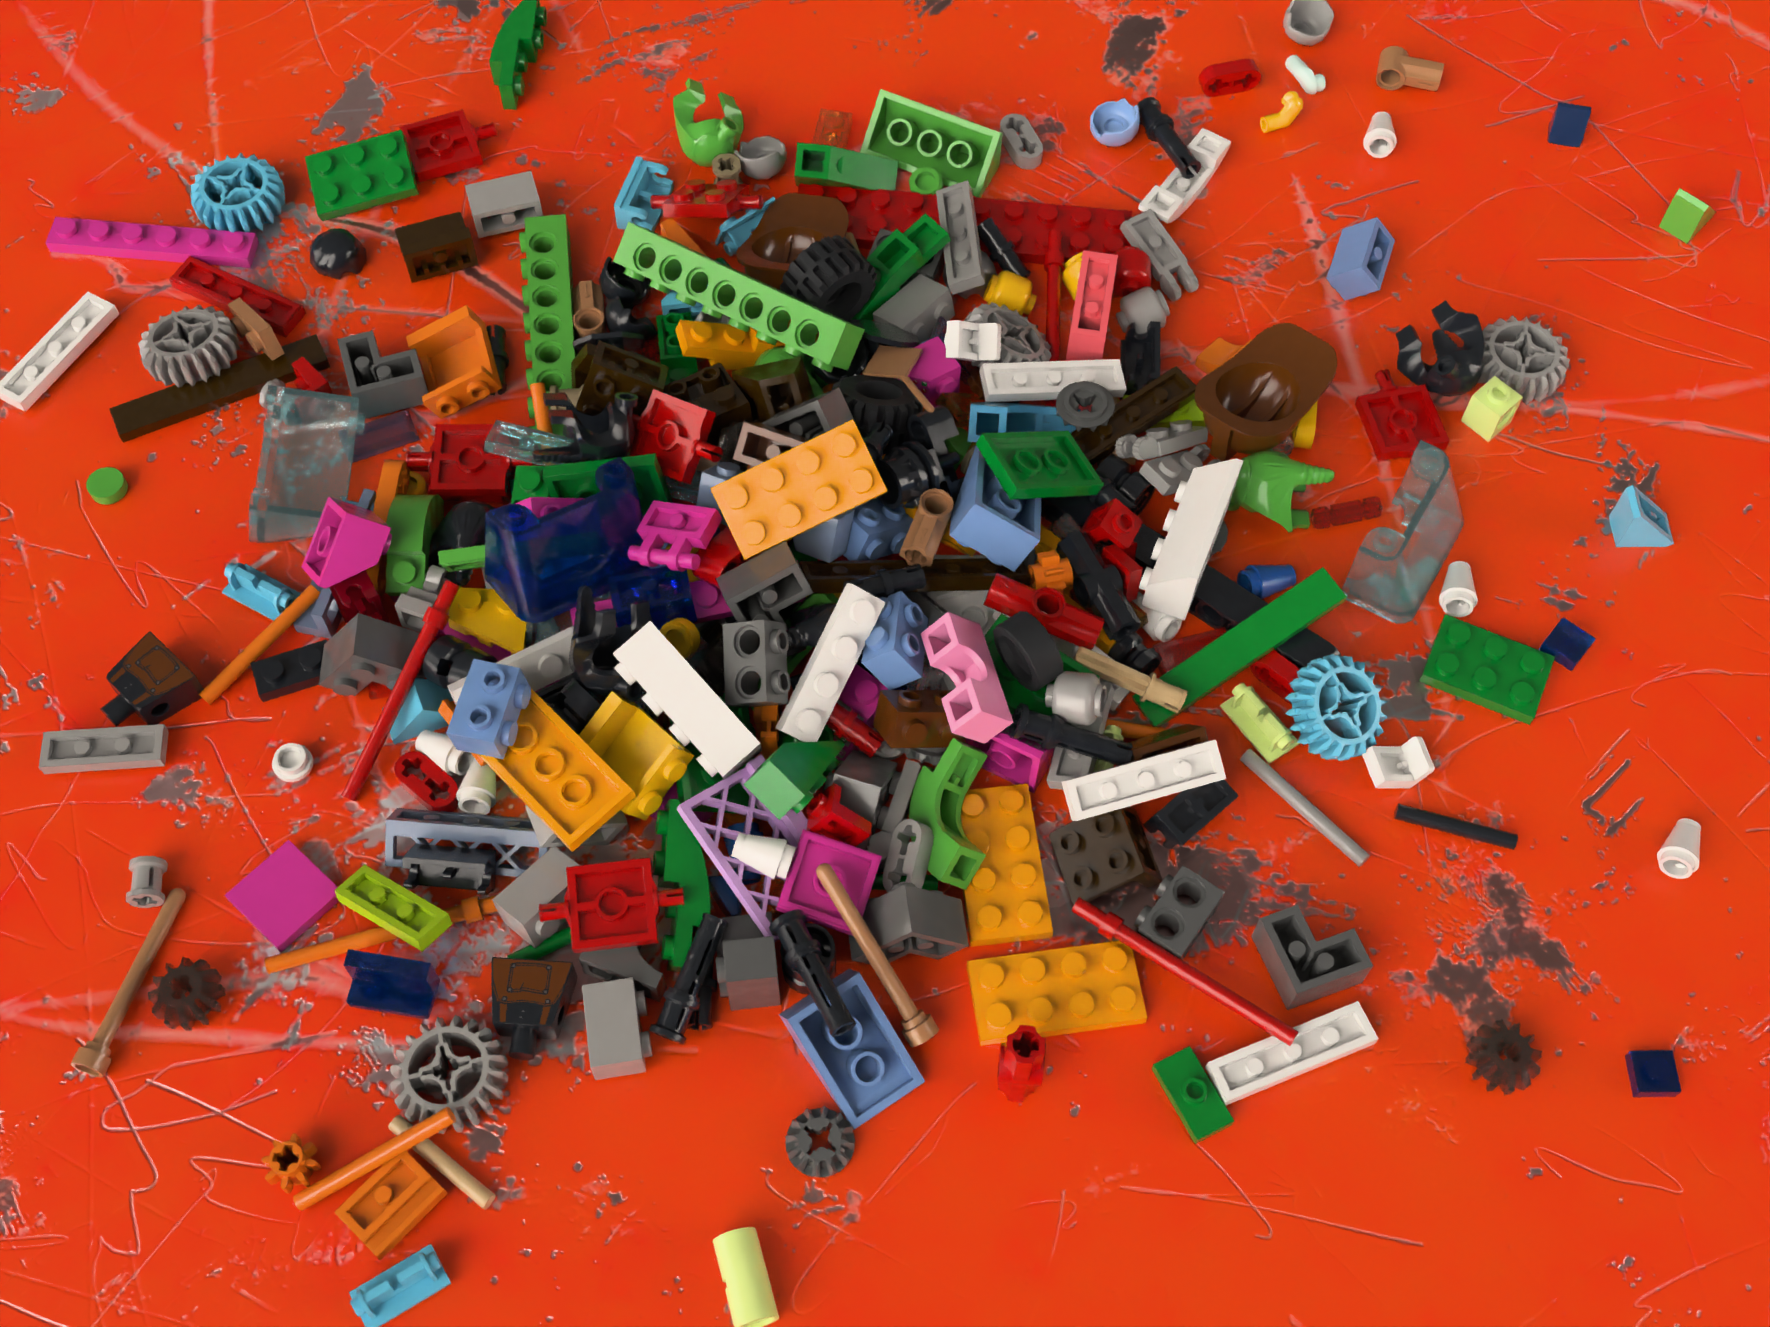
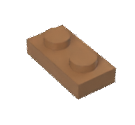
(255, 329)

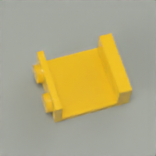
(637, 752)

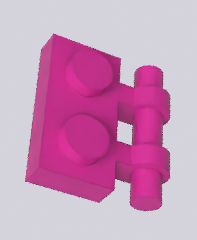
(677, 525)

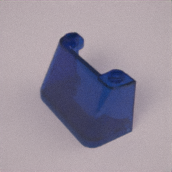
(546, 559)

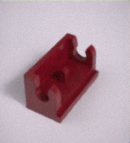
(358, 596)

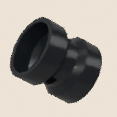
(1135, 655)

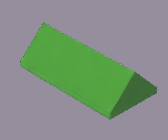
(932, 138)

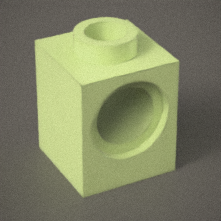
(1491, 408)

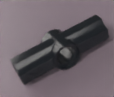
(1098, 586)

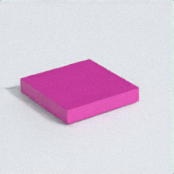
(804, 891)
(284, 896)

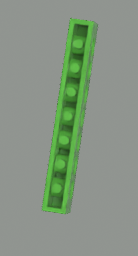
(689, 272)
(550, 304)

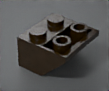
(774, 386)
(714, 391)

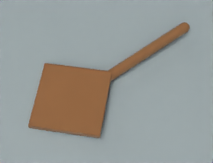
(897, 363)

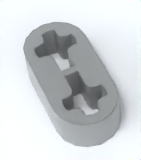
(1026, 139)
(908, 857)

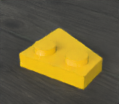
(487, 618)

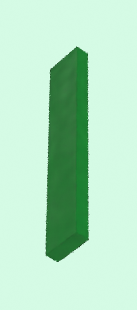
(1248, 642)

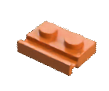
(766, 720)
(390, 1203)

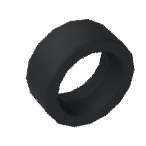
(1028, 651)

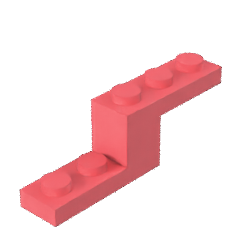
(1091, 308)

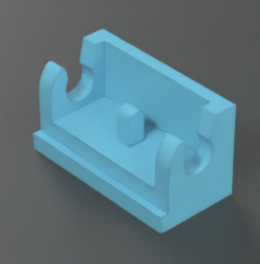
(635, 195)

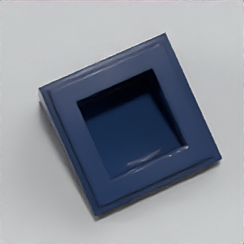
(1568, 124)
(724, 896)

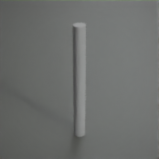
(1305, 807)

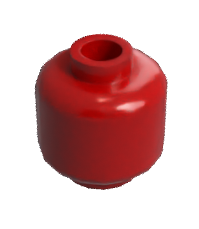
(1132, 271)

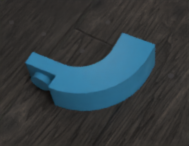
(1013, 417)

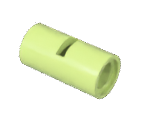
(746, 1278)

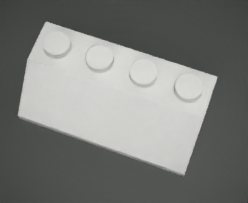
(1189, 538)
(687, 700)

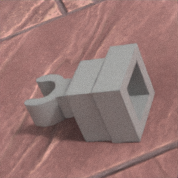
(413, 605)

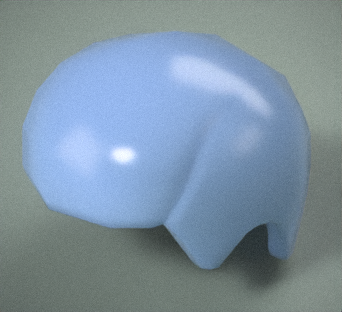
(1115, 122)

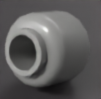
(1141, 308)
(1077, 697)

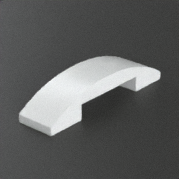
(1178, 193)

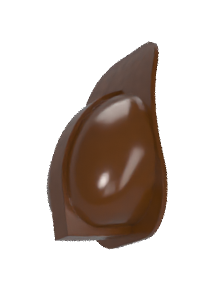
(787, 230)
(1264, 390)

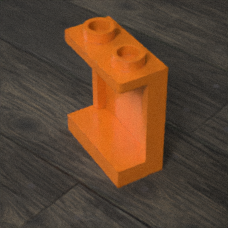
(455, 361)

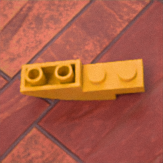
(722, 343)

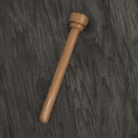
(917, 1025)
(94, 1056)

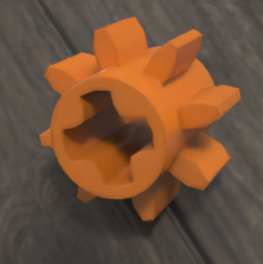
(1051, 572)
(285, 1153)

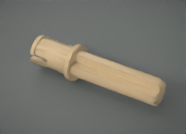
(1146, 686)

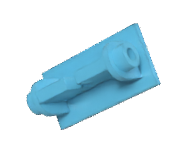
(737, 231)
(258, 590)
(399, 1288)

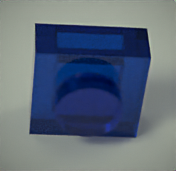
(1567, 644)
(1653, 1073)

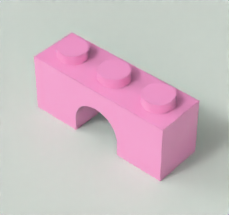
(978, 702)

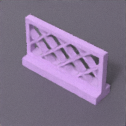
(787, 828)

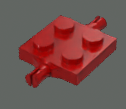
(445, 144)
(707, 200)
(1399, 419)
(676, 434)
(461, 464)
(612, 905)

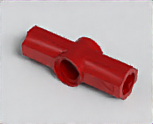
(1061, 618)
(1021, 1063)

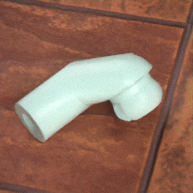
(1305, 76)

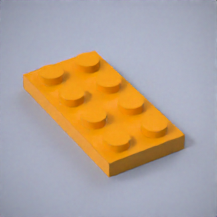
(799, 490)
(560, 775)
(1009, 890)
(1056, 991)

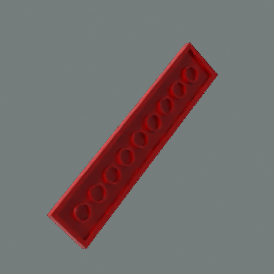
(1018, 221)

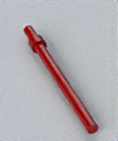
(1053, 264)
(435, 619)
(1112, 927)

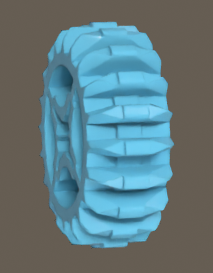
(234, 186)
(1318, 693)

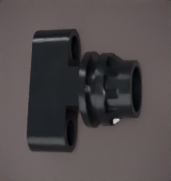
(922, 461)

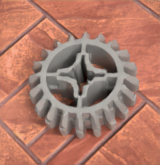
(1018, 336)
(189, 346)
(1524, 357)
(415, 1078)

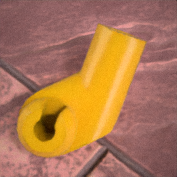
(1284, 118)

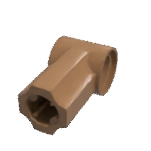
(1399, 69)
(588, 309)
(927, 527)

